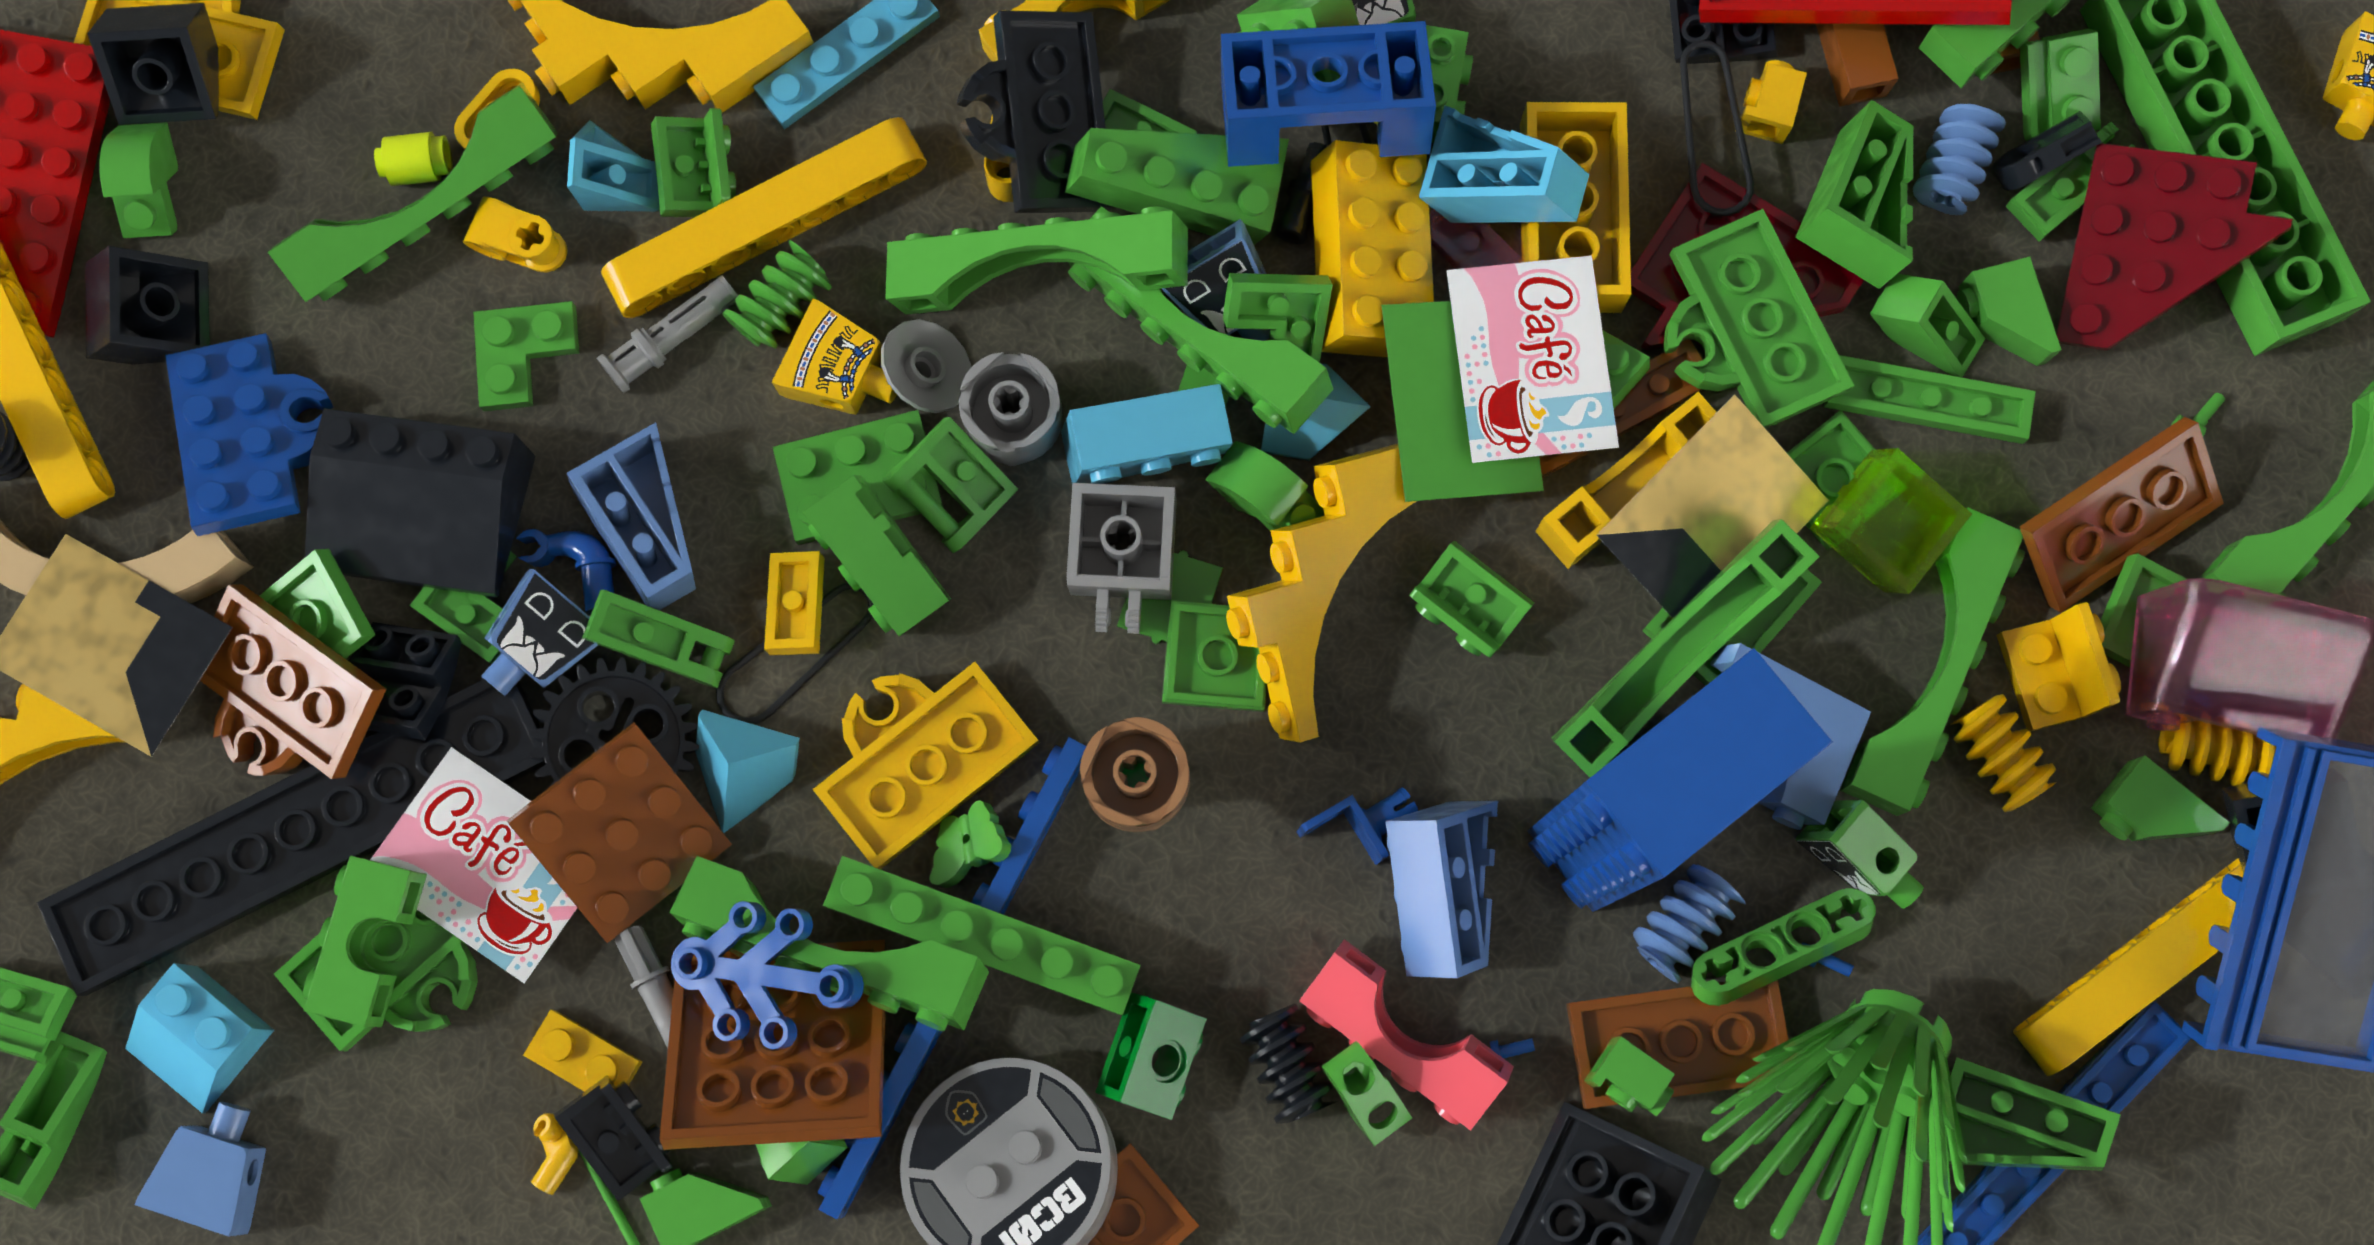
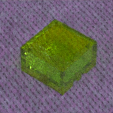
(1891, 521)

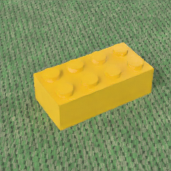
(1598, 142)
(1369, 240)

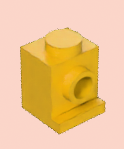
(1773, 101)

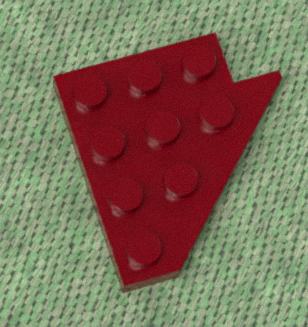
(2155, 236)
(1660, 285)

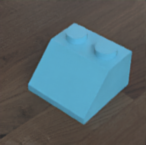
(195, 1034)

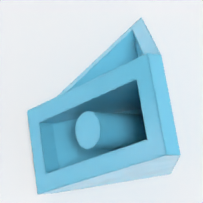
(609, 174)
(1324, 424)
(742, 764)

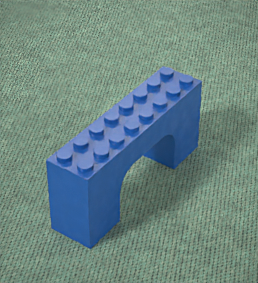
(1678, 785)

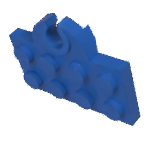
(240, 432)

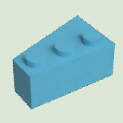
(1499, 175)
(1146, 435)

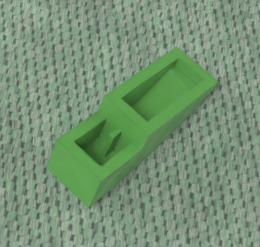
(46, 1117)

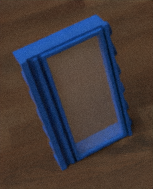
(2303, 918)

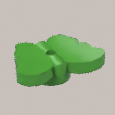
(967, 843)

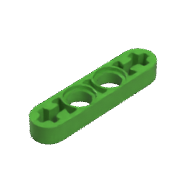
(1779, 941)

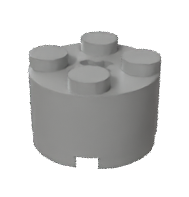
(1015, 381)

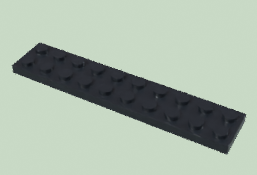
(273, 841)

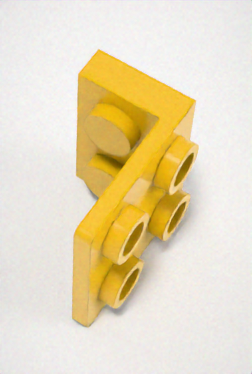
(2060, 668)

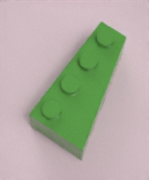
(1176, 173)

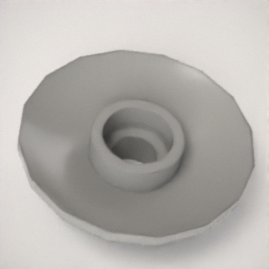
(935, 354)

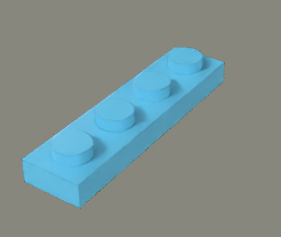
(842, 56)

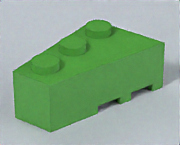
(1862, 197)
(875, 555)
(2025, 1124)

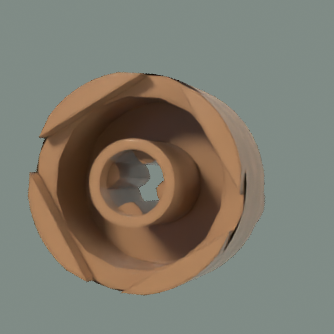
(1123, 747)

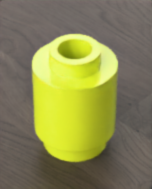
(413, 158)

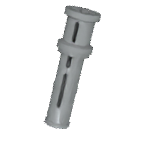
(650, 346)

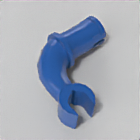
(590, 557)

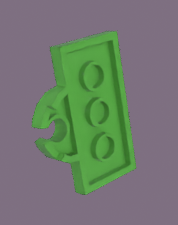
(1753, 323)
(420, 958)

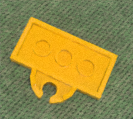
(244, 48)
(920, 759)

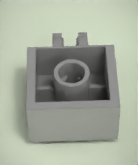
(1135, 573)

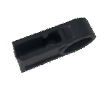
(2046, 152)

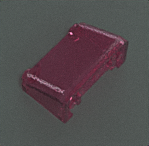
(2244, 659)

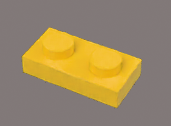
(794, 603)
(579, 1053)

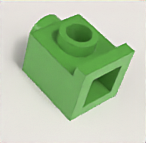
(1631, 1077)

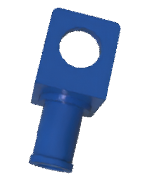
(1368, 823)

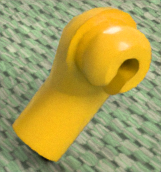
(559, 1151)

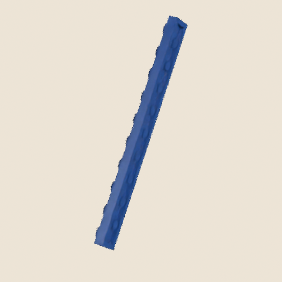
(919, 1040)

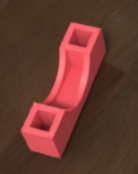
(1455, 1076)

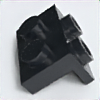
(614, 1137)

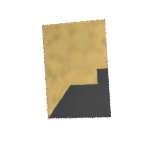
(1709, 506)
(109, 644)

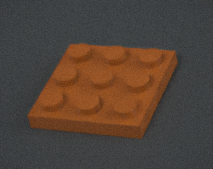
(618, 832)

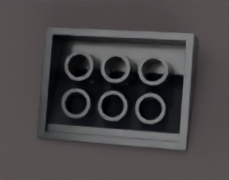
(416, 500)
(1608, 1189)

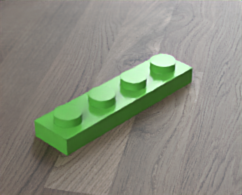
(1936, 400)

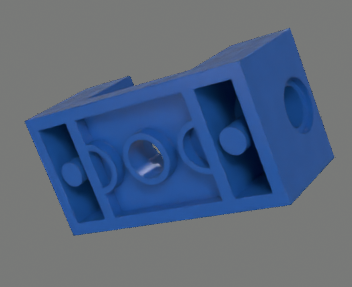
(1273, 86)

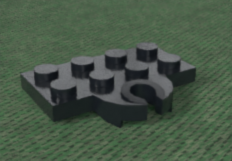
(1041, 104)

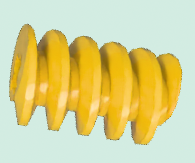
(2217, 747)
(2004, 752)

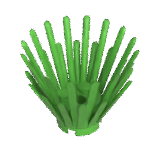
(1883, 1069)

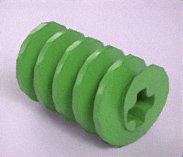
(778, 298)

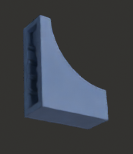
(1812, 789)

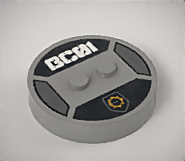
(1008, 1159)

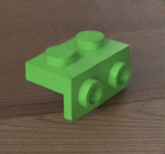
(1449, 68)
(692, 163)
(1470, 601)

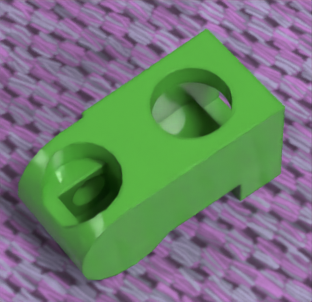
(1364, 1090)

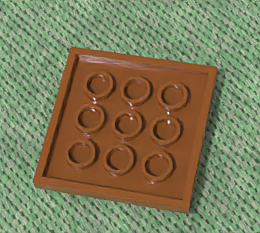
(753, 1094)

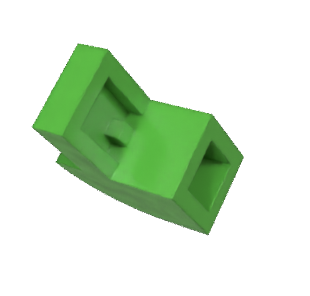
(135, 173)
(1263, 487)

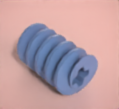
(1957, 157)
(1685, 920)

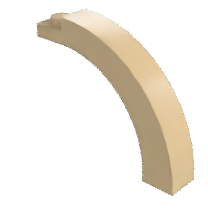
(186, 568)

